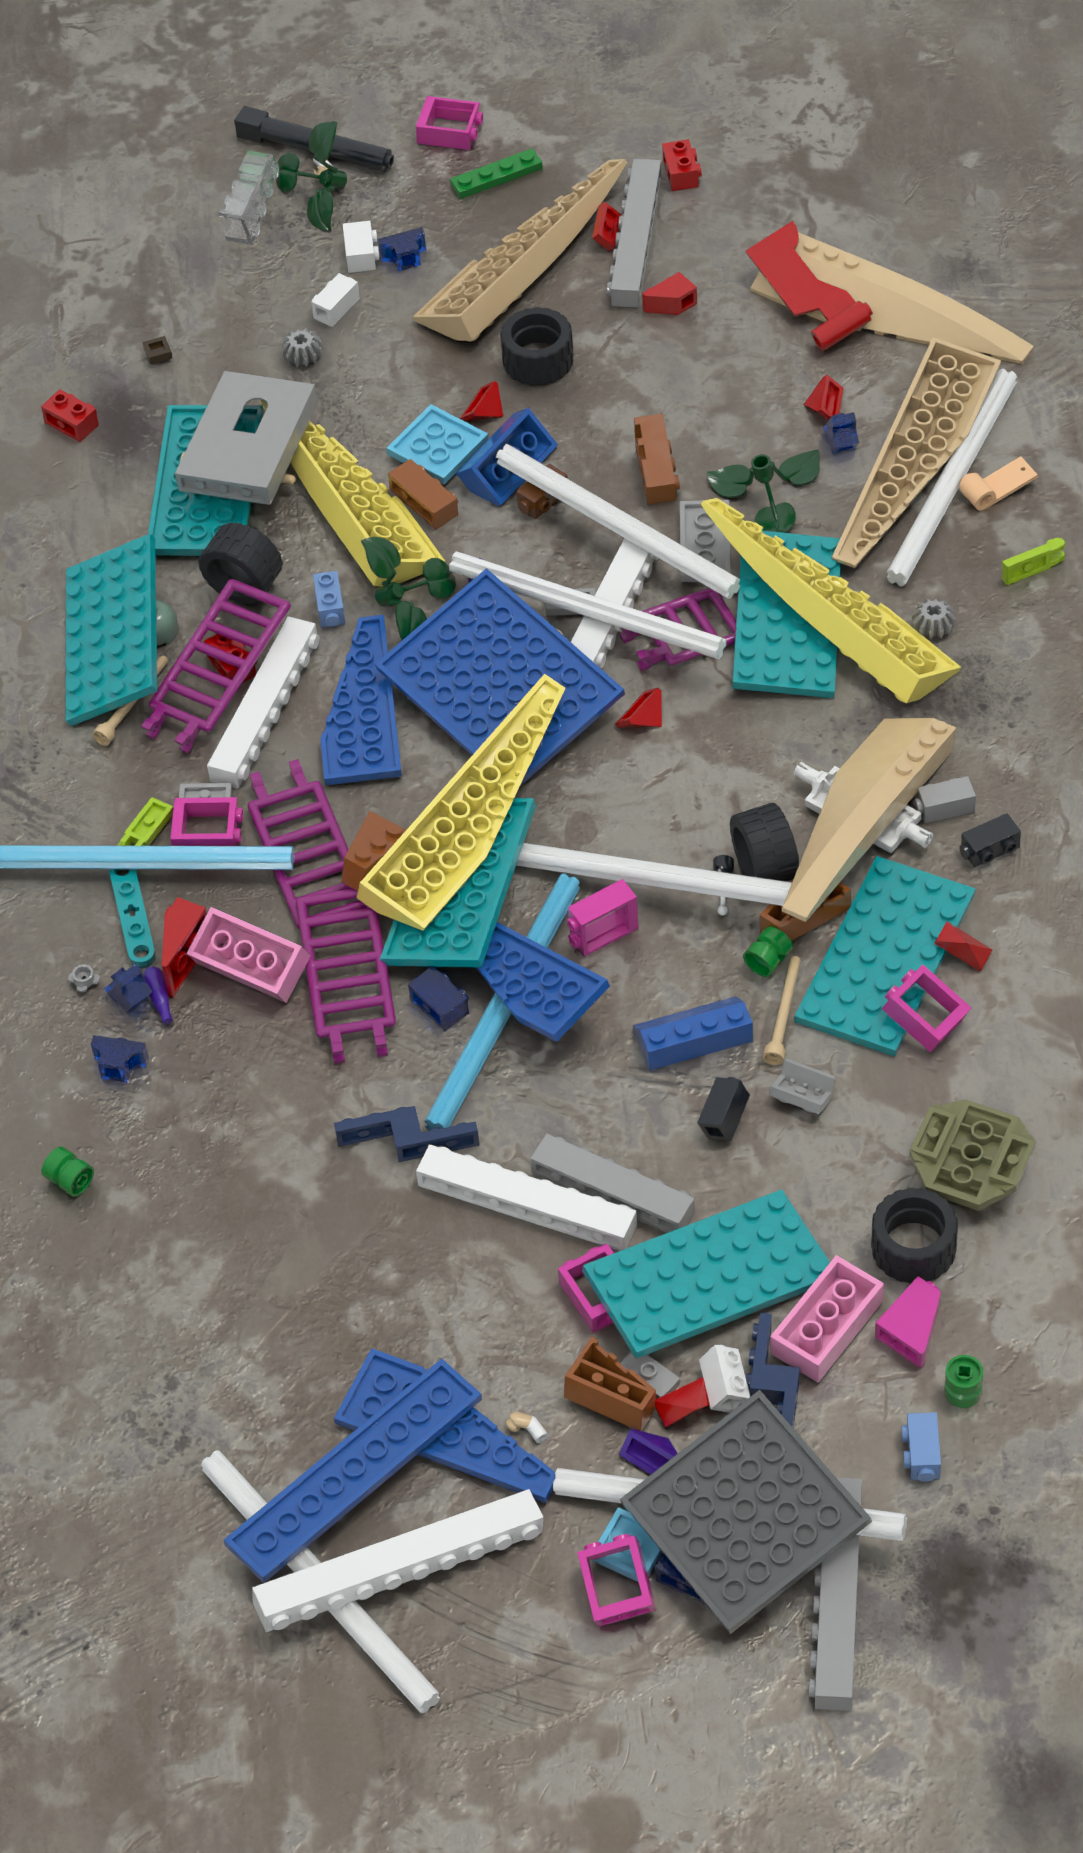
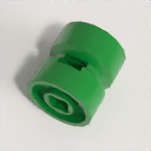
(768, 951)
(67, 1171)
(963, 1381)

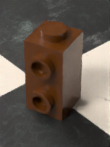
(534, 500)

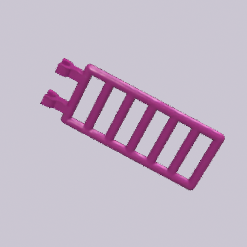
(663, 652)
(195, 724)
(330, 824)
(317, 987)

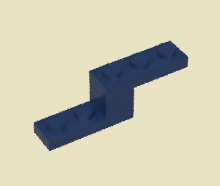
(406, 1133)
(776, 1382)

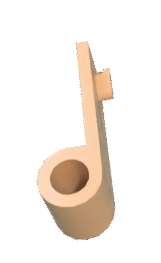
(998, 485)

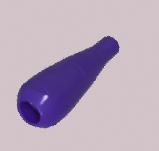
(155, 980)

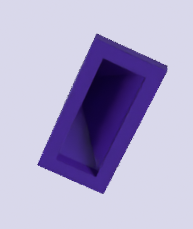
(647, 1450)

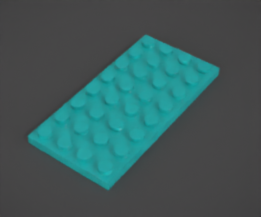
(187, 520)
(111, 630)
(774, 643)
(467, 922)
(878, 943)
(707, 1273)

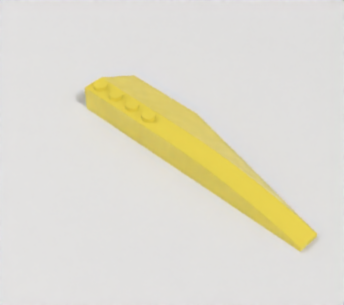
(359, 505)
(863, 631)
(462, 820)

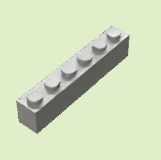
(603, 1177)

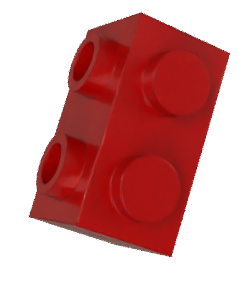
(681, 165)
(70, 415)
(232, 647)

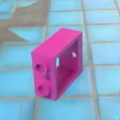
(453, 110)
(206, 808)
(610, 928)
(913, 1022)
(596, 1316)
(626, 1608)

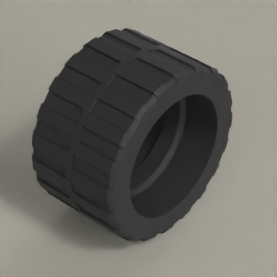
(536, 326)
(241, 555)
(764, 843)
(919, 1207)

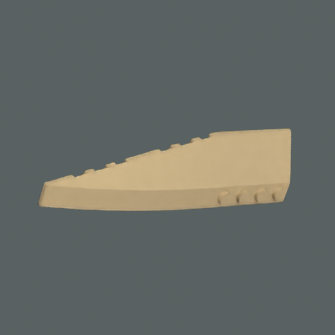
(493, 283)
(902, 304)
(922, 438)
(864, 801)

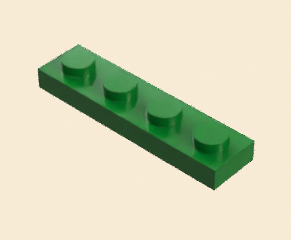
(496, 173)

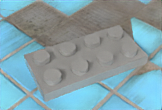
(702, 536)

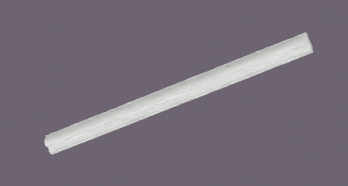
(950, 479)
(618, 521)
(593, 606)
(654, 874)
(612, 1488)
(351, 1615)

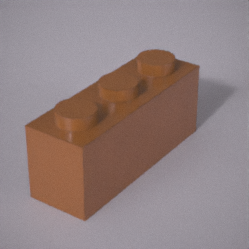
(423, 494)

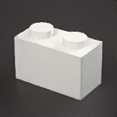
(359, 246)

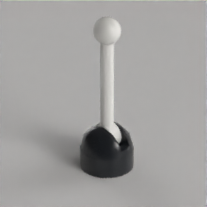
(724, 864)

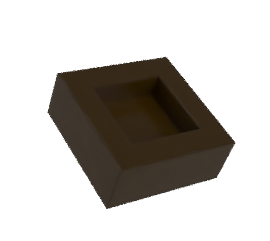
(157, 350)

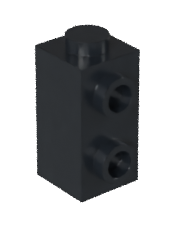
(990, 840)
(723, 1108)

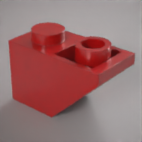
(670, 296)

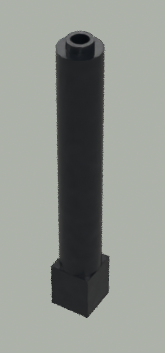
(258, 126)

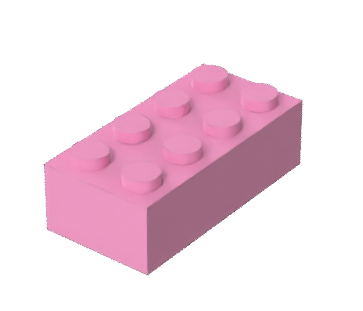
(248, 954)
(827, 1318)

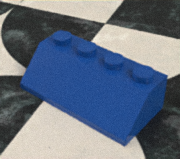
(491, 480)
(694, 1032)

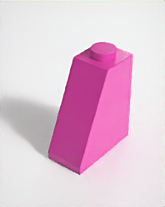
(911, 1321)

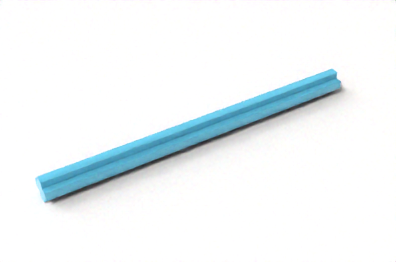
(147, 857)
(497, 1013)

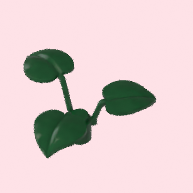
(319, 206)
(799, 469)
(382, 559)

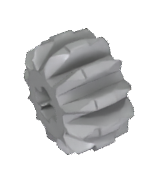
(301, 347)
(933, 618)

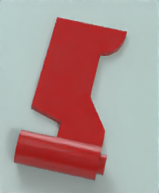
(803, 291)

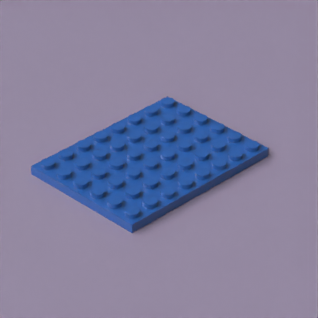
(481, 660)

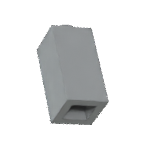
(945, 799)

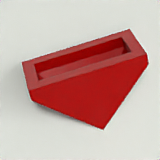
(826, 398)
(485, 404)
(644, 711)
(963, 946)
(682, 1402)

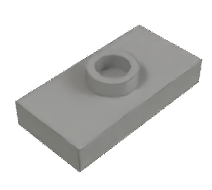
(653, 1373)

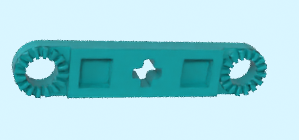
(136, 927)

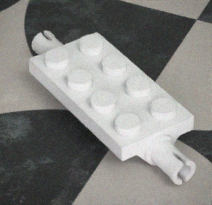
(900, 828)

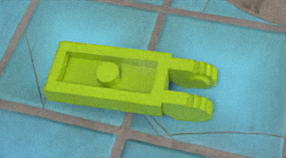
(1033, 561)
(147, 823)

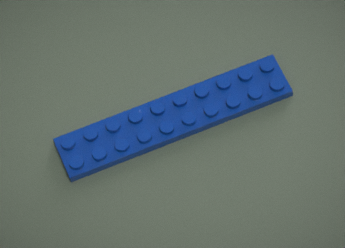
(352, 1470)

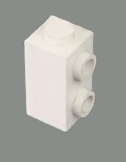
(335, 300)
(724, 1378)

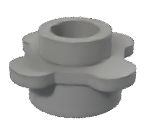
(80, 972)

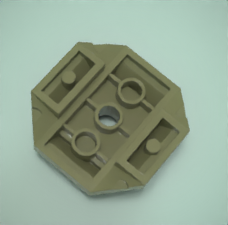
(971, 1130)

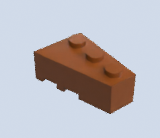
(654, 459)
(368, 847)
(836, 903)
(609, 1388)

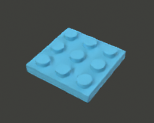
(438, 443)

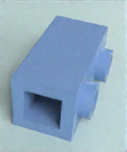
(329, 599)
(923, 1446)

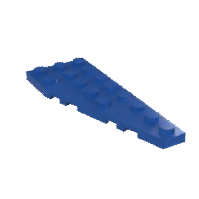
(362, 727)
(539, 983)
(468, 1445)

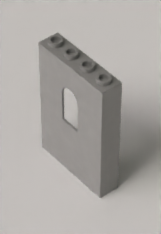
(245, 463)

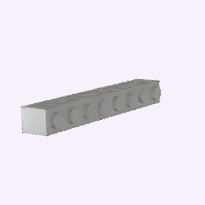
(635, 234)
(836, 1621)

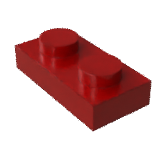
(606, 226)

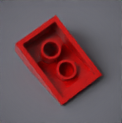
(180, 928)

